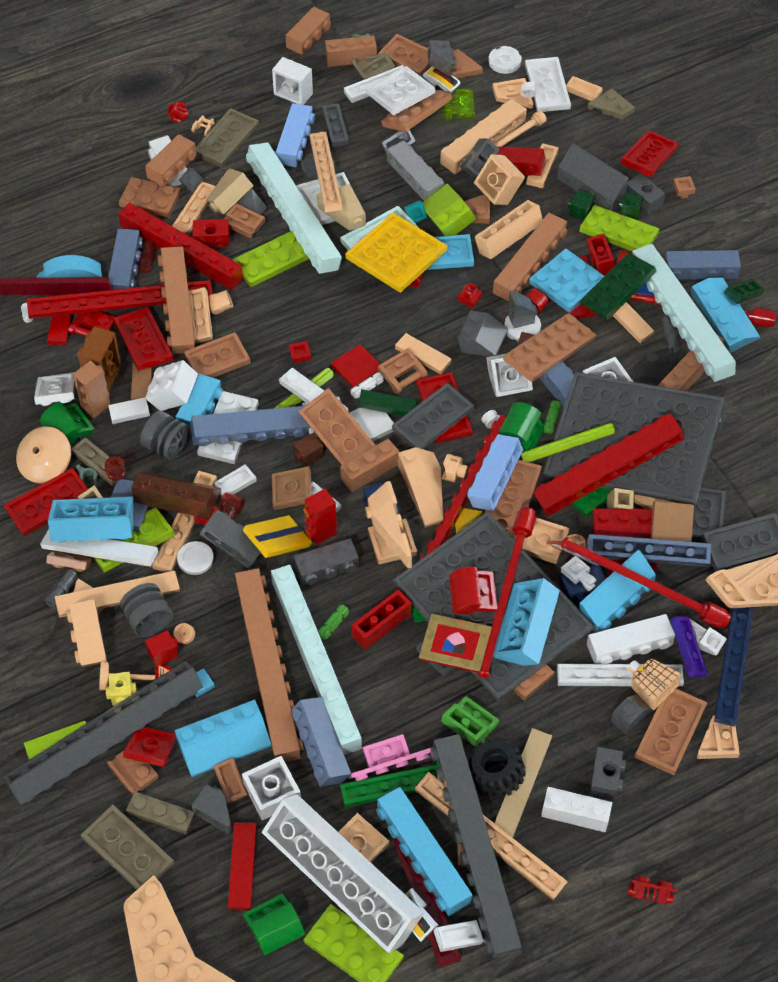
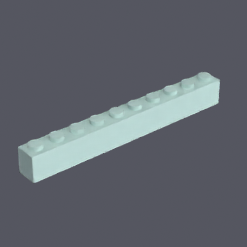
(293, 208)
(687, 317)
(316, 658)

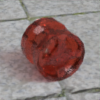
(118, 471)

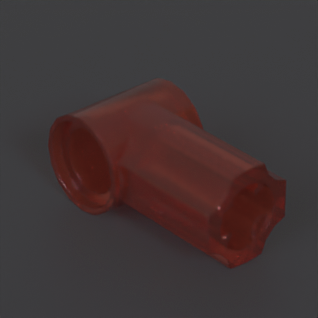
(231, 504)

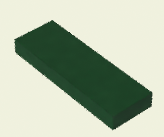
(744, 291)
(385, 403)

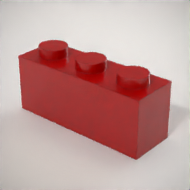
(527, 160)
(320, 517)
(381, 619)

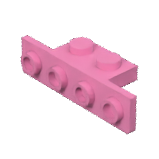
(385, 754)

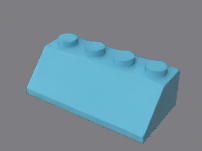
(723, 314)
(91, 519)
(616, 594)
(526, 622)
(221, 737)

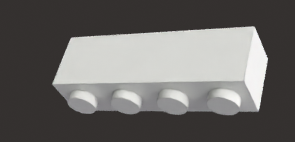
(630, 640)

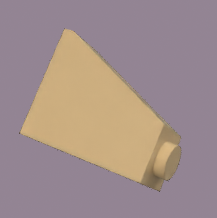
(228, 191)
(352, 214)

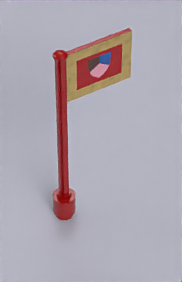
(471, 644)

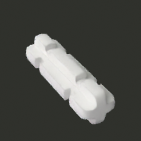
(367, 384)

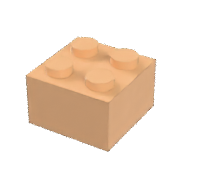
(499, 179)

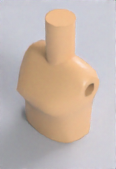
(219, 302)

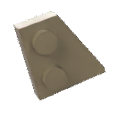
(373, 65)
(612, 104)

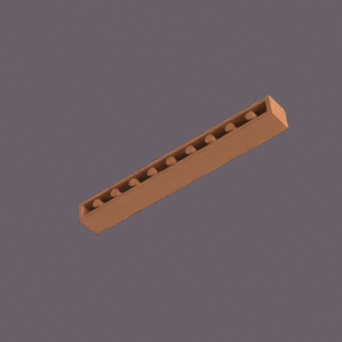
(269, 671)

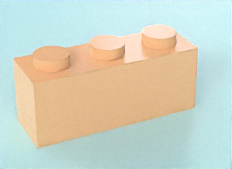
(86, 633)

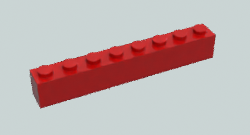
(195, 253)
(608, 464)

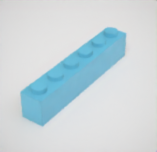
(424, 851)

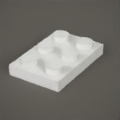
(55, 389)

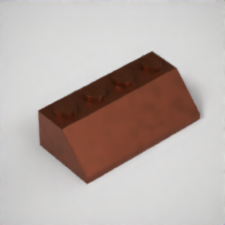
(174, 494)

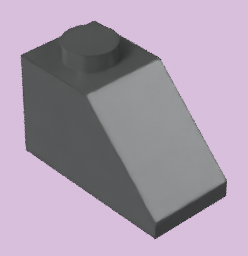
(521, 310)
(630, 713)
(212, 808)

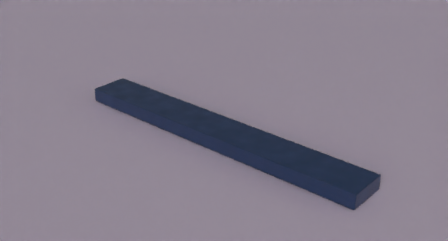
(733, 666)

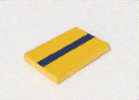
(277, 536)

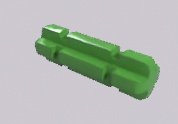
(552, 416)
(333, 622)

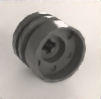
(165, 435)
(146, 610)

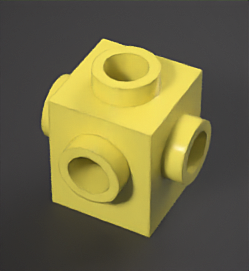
(120, 687)

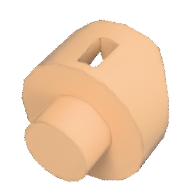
(454, 468)

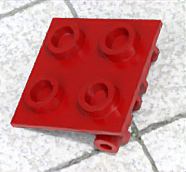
(663, 887)

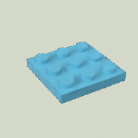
(566, 280)

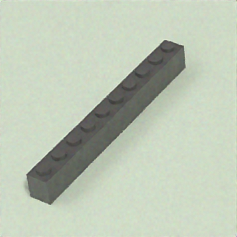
(102, 733)
(476, 847)

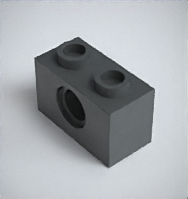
(652, 195)
(605, 785)

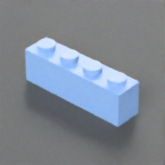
(294, 134)
(495, 472)

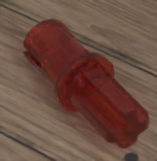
(147, 256)

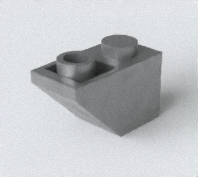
(441, 56)

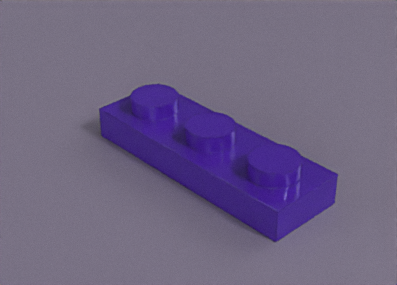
(688, 647)

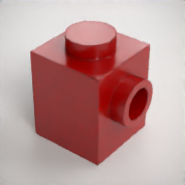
(162, 648)

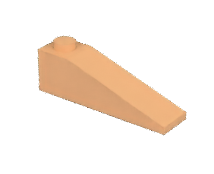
(424, 482)
(388, 522)

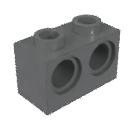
(478, 156)

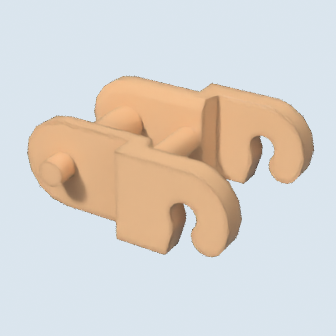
(199, 123)

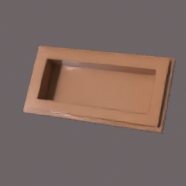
(230, 780)

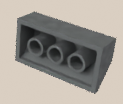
(589, 174)

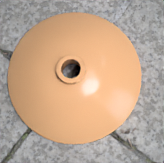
(50, 460)

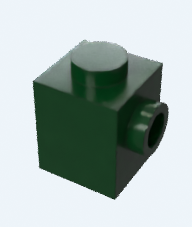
(581, 205)
(631, 205)

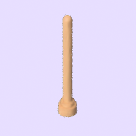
(538, 119)

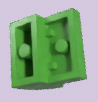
(470, 721)

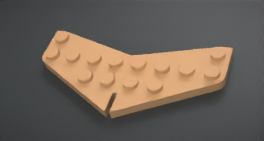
(748, 584)
(159, 942)

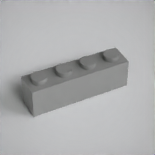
(414, 170)

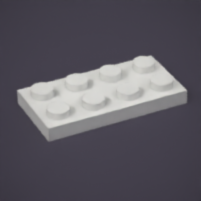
(550, 84)
(228, 403)

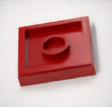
(356, 366)
(150, 746)

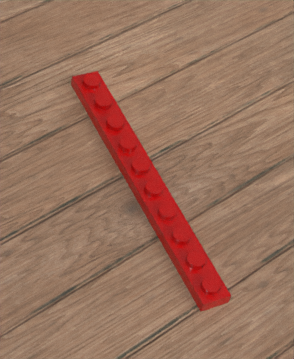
(103, 300)
(460, 500)

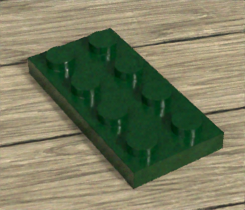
(618, 286)

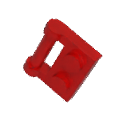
(91, 320)

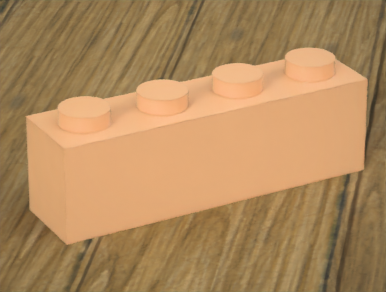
(508, 229)

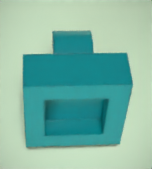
(416, 211)

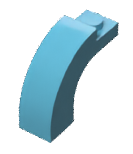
(71, 267)

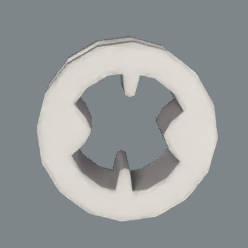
(528, 89)
(489, 417)

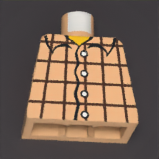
(653, 681)

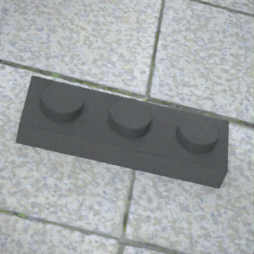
(335, 125)

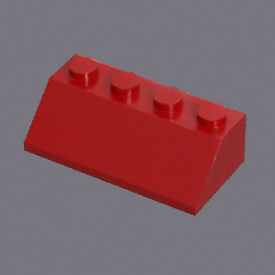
(622, 522)

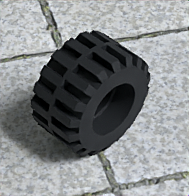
(500, 782)

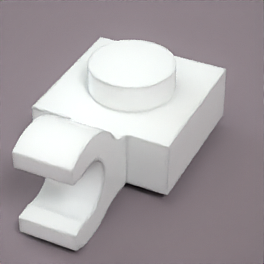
(578, 571)

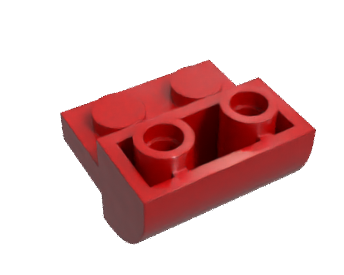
(472, 591)

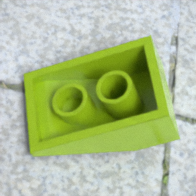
(448, 211)

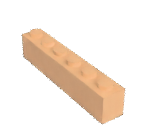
(493, 128)

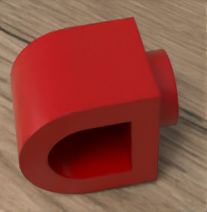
(538, 298)

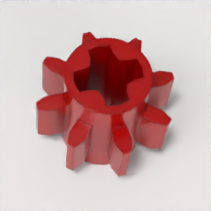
(177, 112)

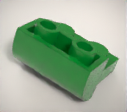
(68, 420)
(524, 424)
(274, 924)

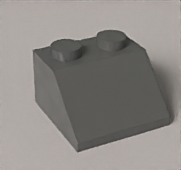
(482, 334)

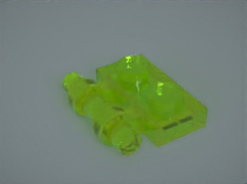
(464, 104)

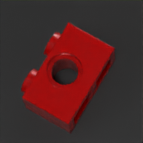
(212, 232)
(600, 254)

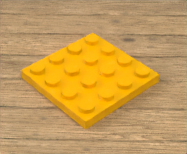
(396, 252)

